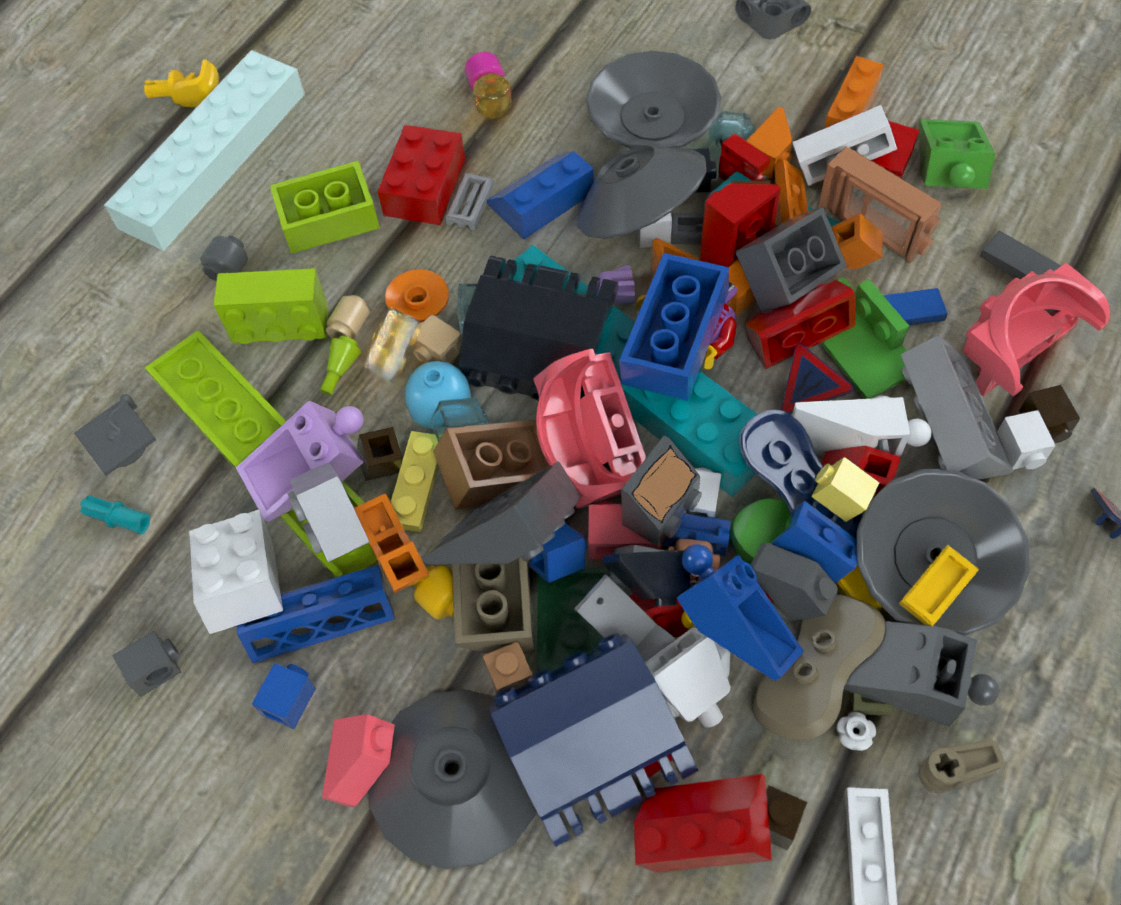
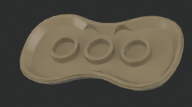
(811, 690)

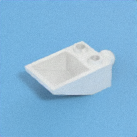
(861, 422)

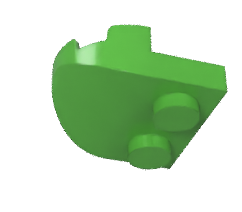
(758, 525)

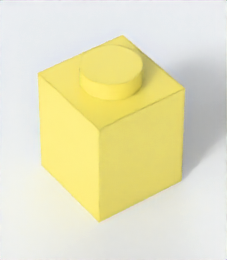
(844, 489)

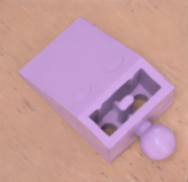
(301, 444)

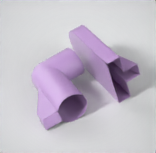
(626, 284)

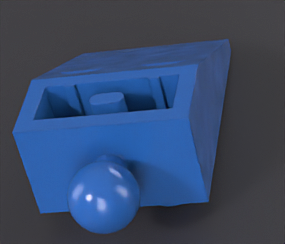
(737, 613)

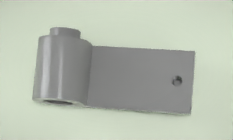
(614, 612)

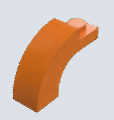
(390, 544)

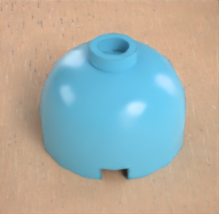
(432, 384)

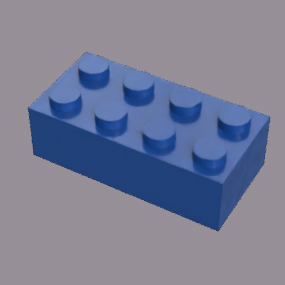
(674, 326)

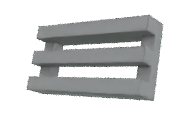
(464, 219)

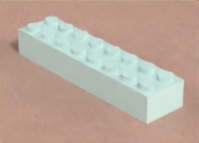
(205, 150)

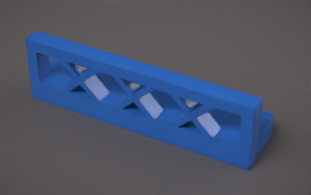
(312, 608)

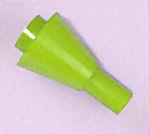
(341, 356)

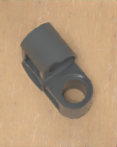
(773, 17)

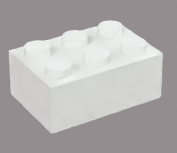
(234, 571)

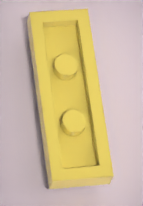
(415, 481)

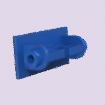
(703, 529)

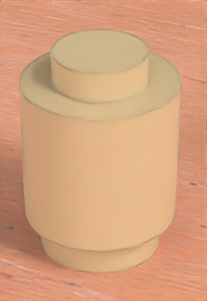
(347, 317)

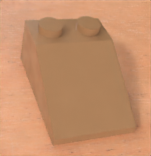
(487, 460)

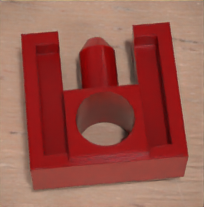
(742, 157)

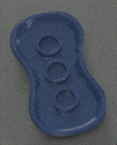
(783, 456)

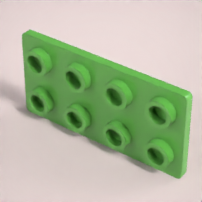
(872, 348)

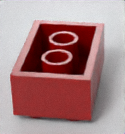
(421, 175)

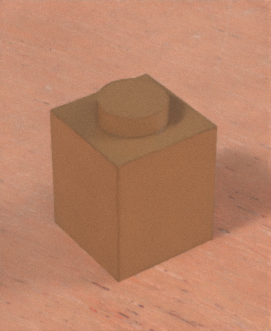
(507, 667)

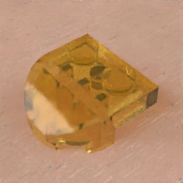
(390, 344)

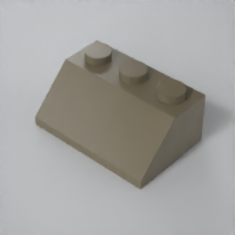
(492, 606)

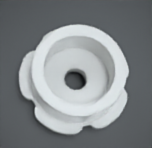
(849, 738)

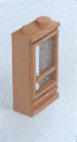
(891, 204)

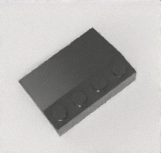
(510, 523)

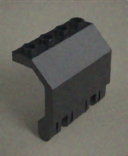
(527, 325)

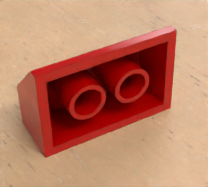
(735, 219)
(807, 321)
(704, 825)

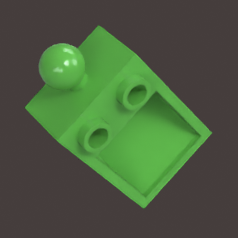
(955, 154)

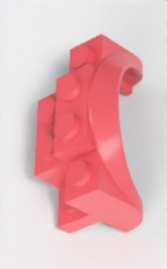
(1018, 328)
(587, 430)

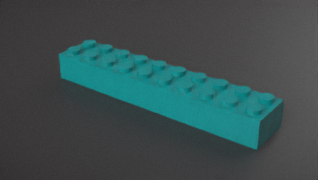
(702, 428)

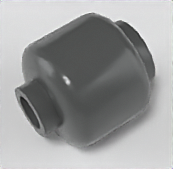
(223, 256)

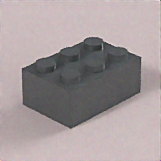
(791, 259)

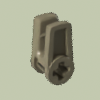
(963, 764)

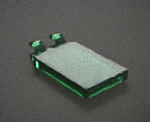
(559, 626)

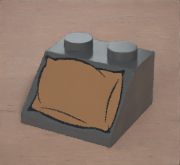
(660, 493)

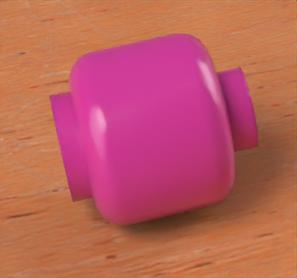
(480, 65)

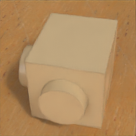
(437, 341)

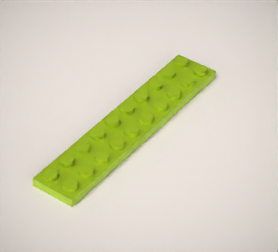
(235, 422)

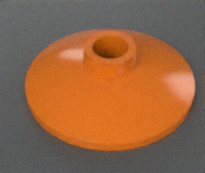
(418, 286)

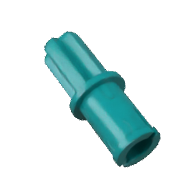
(115, 514)

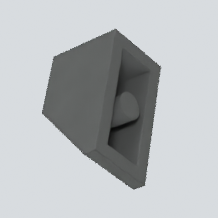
(793, 582)

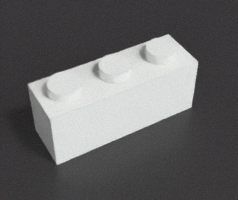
(864, 133)

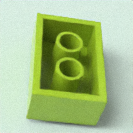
(324, 207)
(271, 305)

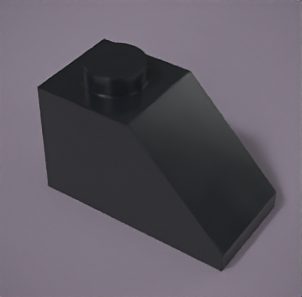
(651, 574)

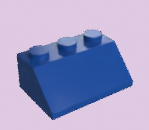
(544, 193)

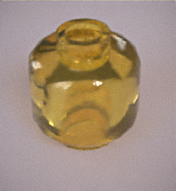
(492, 95)

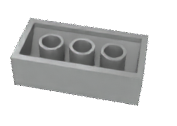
(954, 410)

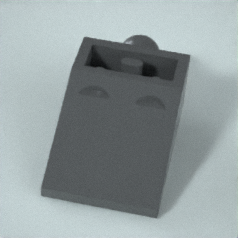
(907, 675)

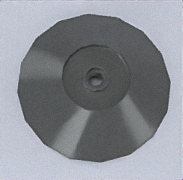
(653, 100)
(639, 189)
(926, 515)
(445, 816)

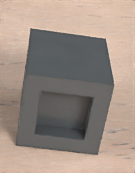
(148, 663)

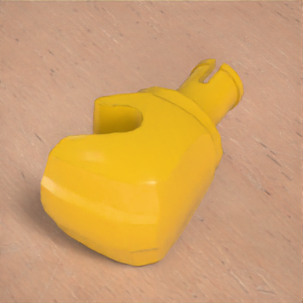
(185, 91)

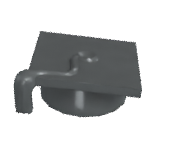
(116, 436)

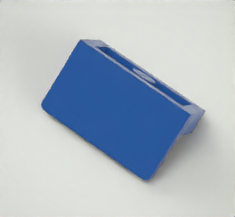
(819, 540)

